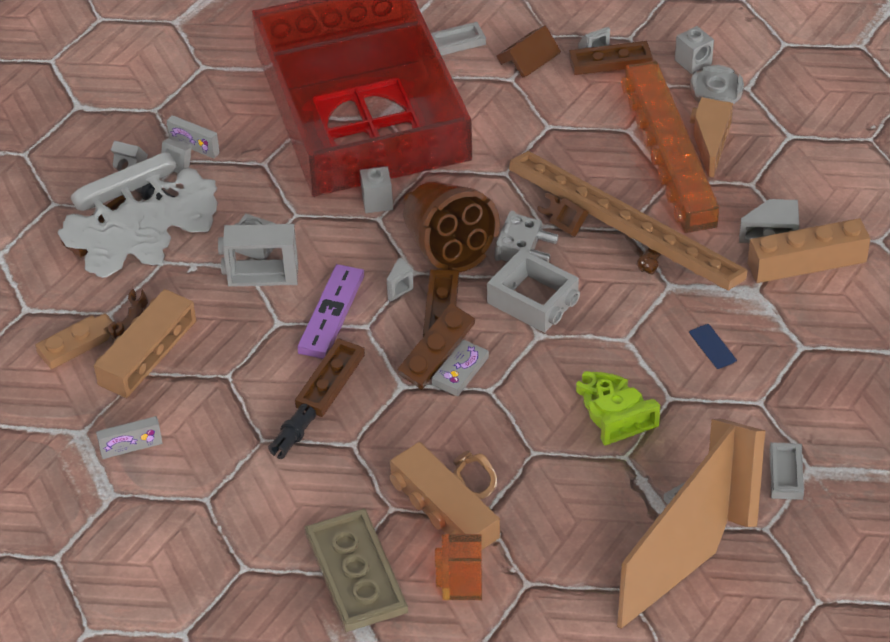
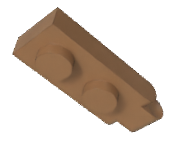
(74, 340)

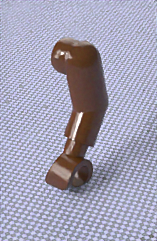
(648, 261)
(117, 329)

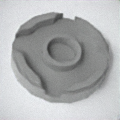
(717, 83)

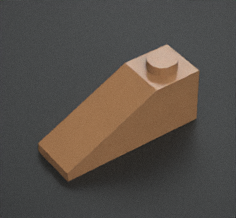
(711, 130)

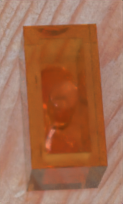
(460, 566)

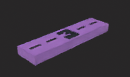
(330, 311)

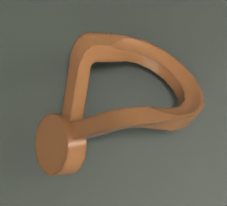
(467, 457)

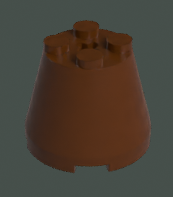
(451, 224)

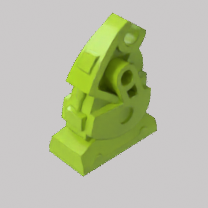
(616, 407)

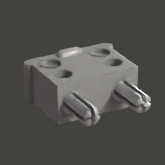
(522, 233)

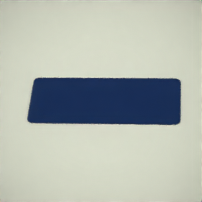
(713, 346)

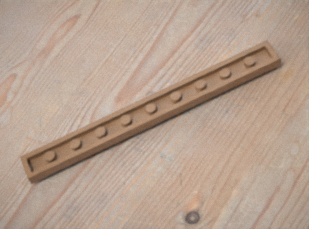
(629, 221)

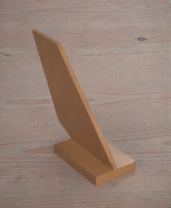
(693, 522)

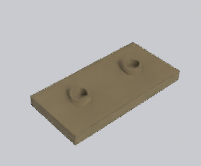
(356, 570)

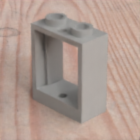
(523, 264)
(259, 271)

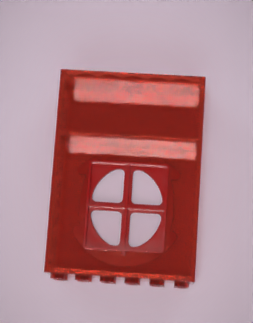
(352, 50)

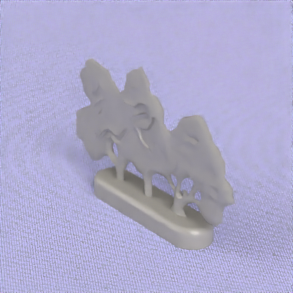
(137, 225)

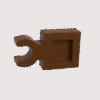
(564, 214)

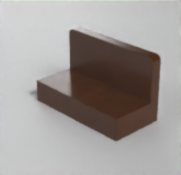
(531, 51)

